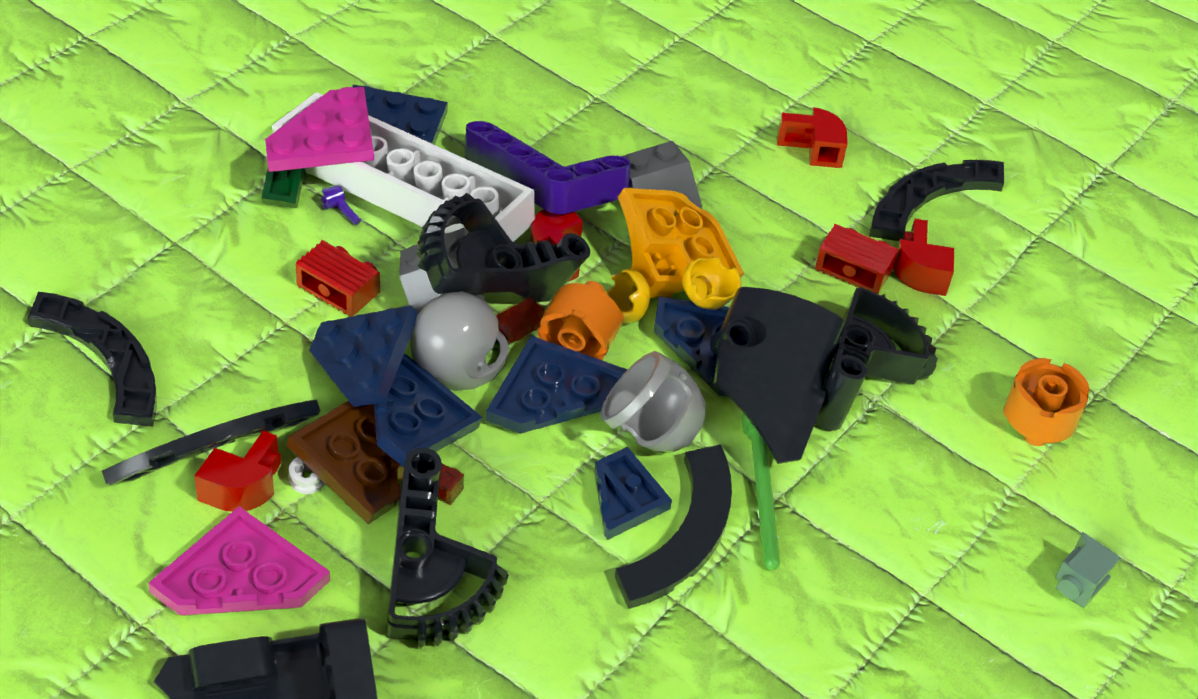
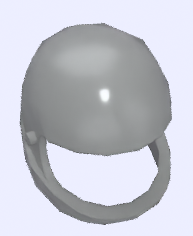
(454, 338)
(656, 404)

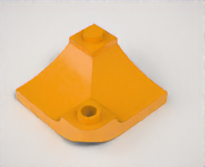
(669, 235)

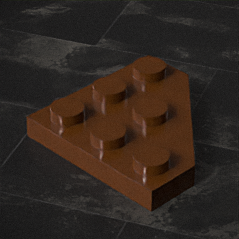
(347, 459)

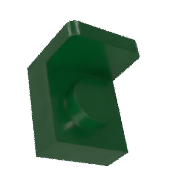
(283, 187)

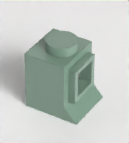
(1085, 570)

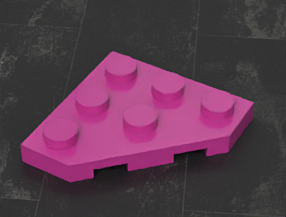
(324, 133)
(239, 569)

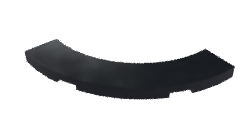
(927, 184)
(112, 344)
(210, 438)
(694, 540)

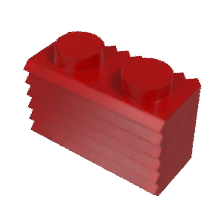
(856, 258)
(337, 278)

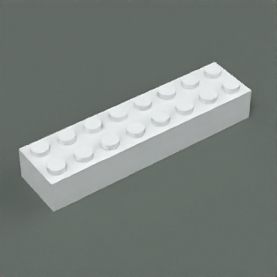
(417, 177)

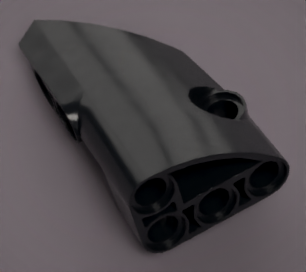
(776, 364)
(314, 666)

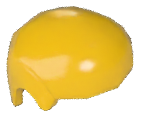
(710, 283)
(630, 294)

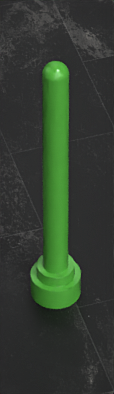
(764, 495)

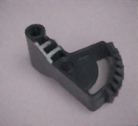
(490, 259)
(870, 352)
(440, 562)

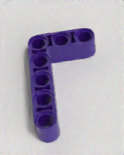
(555, 186)

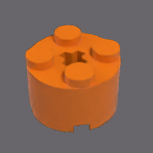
(582, 319)
(1046, 401)

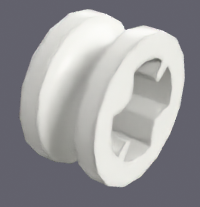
(301, 484)

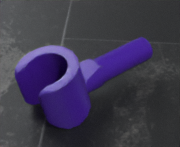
(335, 197)

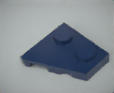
(627, 493)

